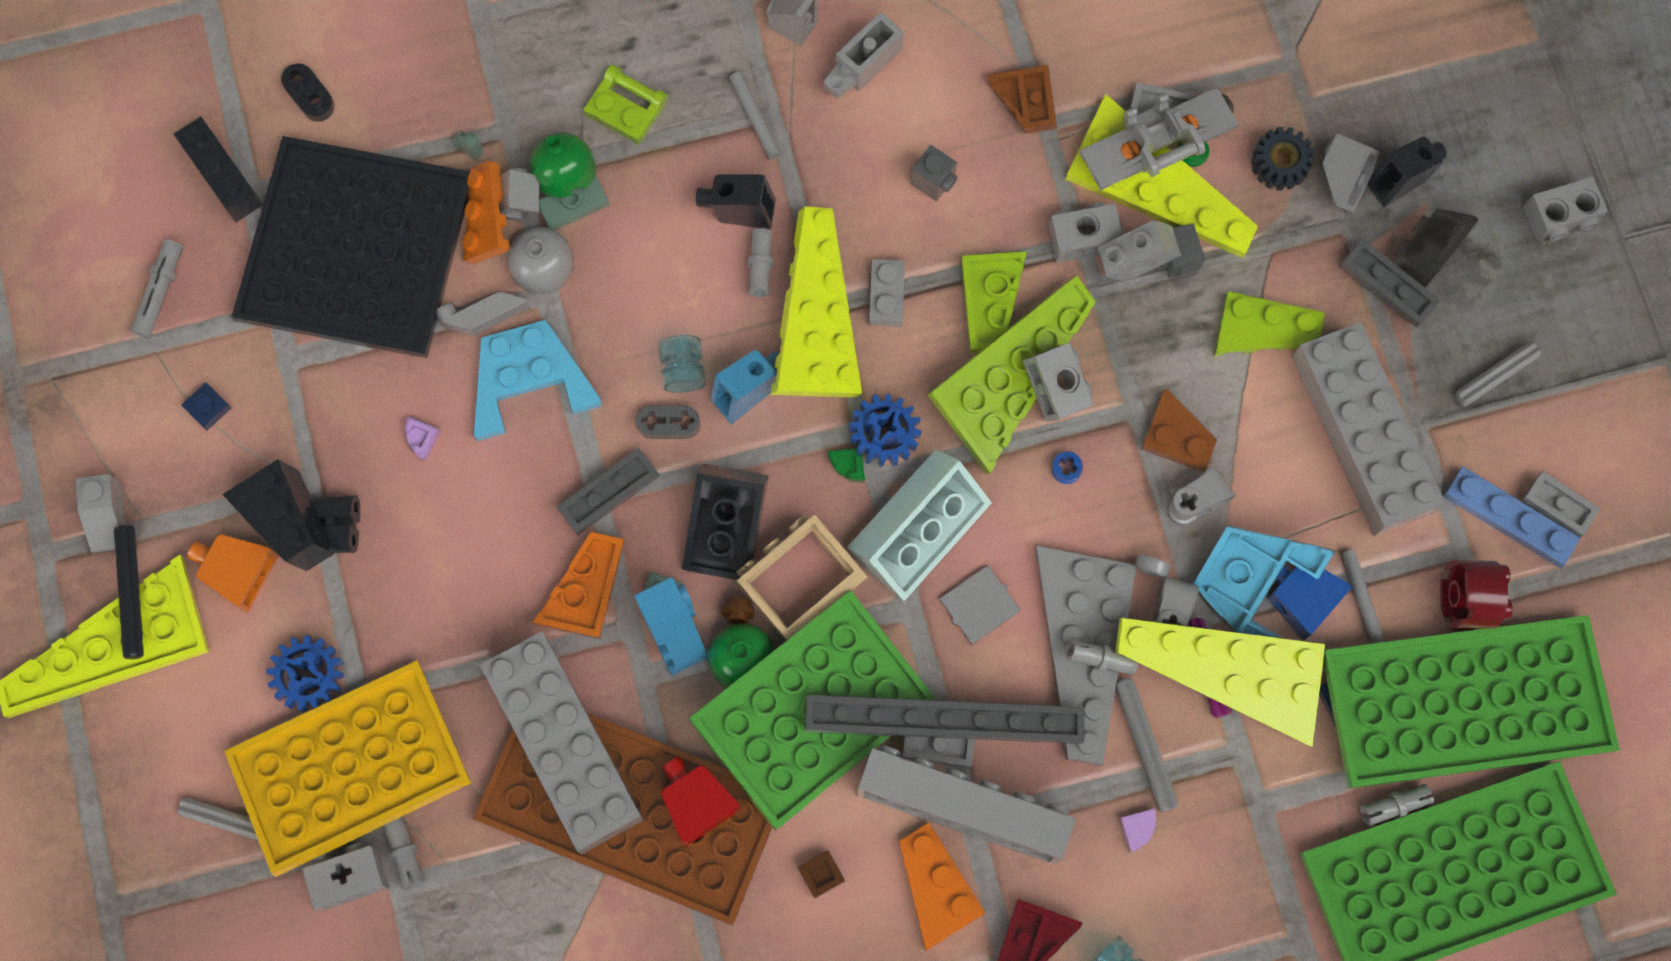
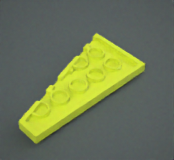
(1172, 197)
(816, 324)
(93, 652)
(1250, 673)

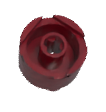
(1476, 594)

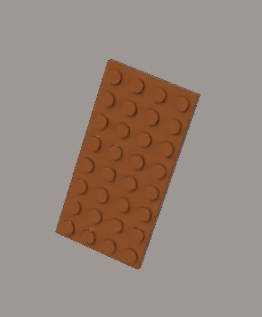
(703, 876)

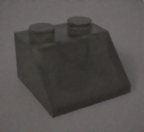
(1433, 244)

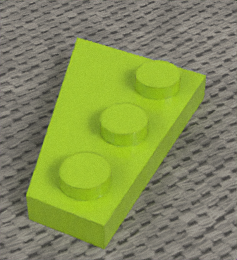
(990, 294)
(1264, 324)

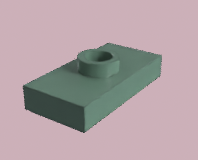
(566, 210)

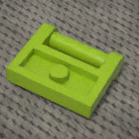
(620, 113)

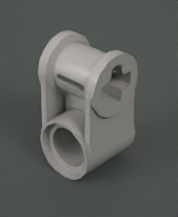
(1203, 495)
(1175, 601)

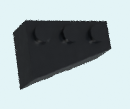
(283, 514)

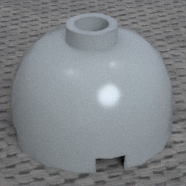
(540, 260)

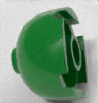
(562, 164)
(737, 651)

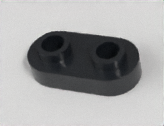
(306, 90)

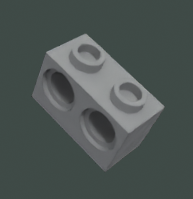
(1562, 204)

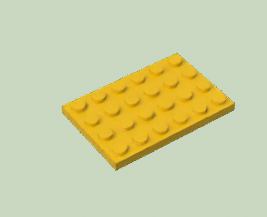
(346, 768)

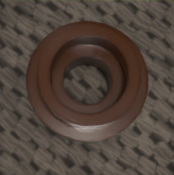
(737, 610)

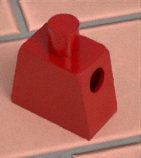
(695, 800)

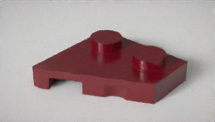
(1035, 933)

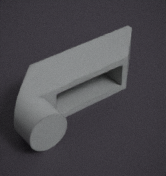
(481, 314)

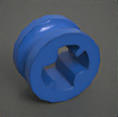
(1077, 465)

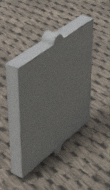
(979, 605)

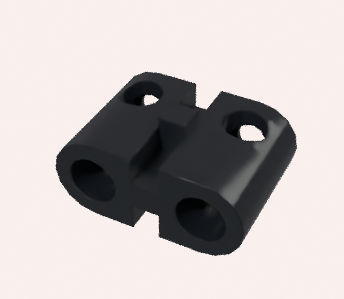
(339, 520)

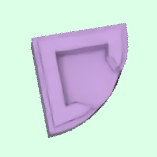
(420, 437)
(1138, 828)

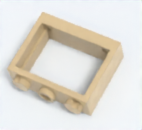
(776, 550)

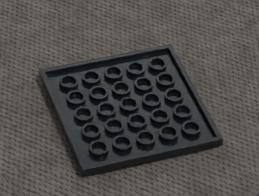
(353, 247)

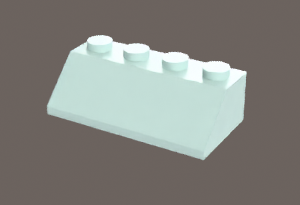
(920, 524)

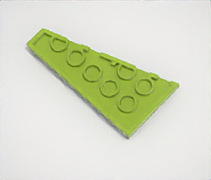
(992, 389)

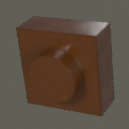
(821, 874)

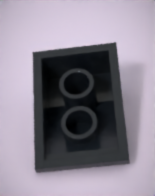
(724, 520)

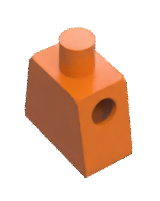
(233, 568)

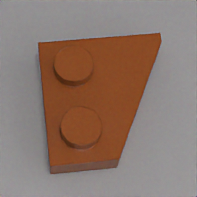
(1027, 97)
(1178, 435)

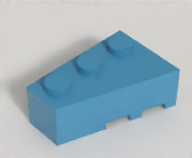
(669, 618)

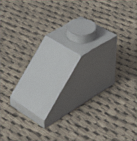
(793, 18)
(1349, 170)
(100, 510)

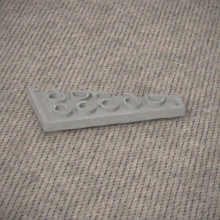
(1084, 603)

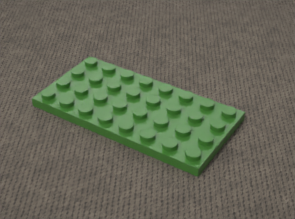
(1469, 701)
(1459, 871)

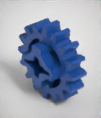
(897, 436)
(309, 661)

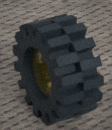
(1275, 173)

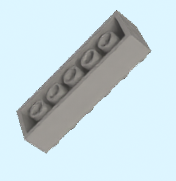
(1368, 429)
(561, 743)
(966, 806)

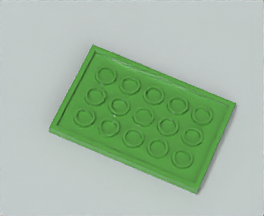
(760, 717)

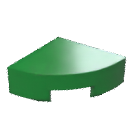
(847, 464)

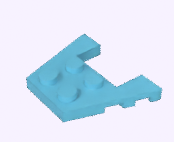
(521, 363)
(1245, 569)

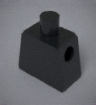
(1414, 162)
(739, 200)

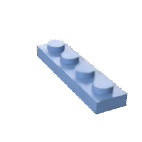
(1511, 517)

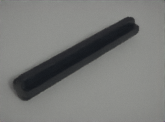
(128, 592)

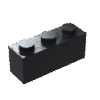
(218, 169)

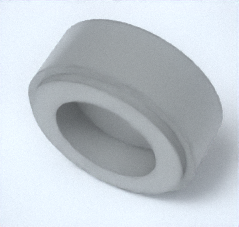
(1152, 566)

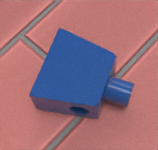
(1306, 600)

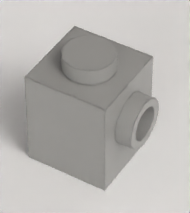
(519, 195)

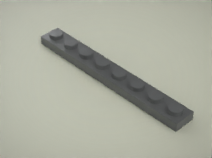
(944, 719)

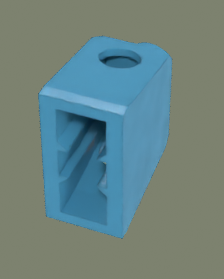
(744, 384)

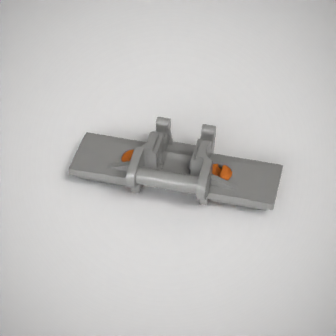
(1154, 129)

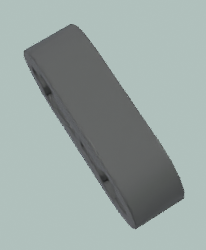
(668, 414)

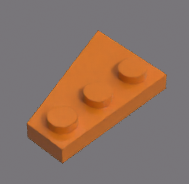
(484, 220)
(585, 590)

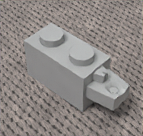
(865, 56)

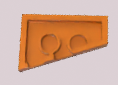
(937, 887)

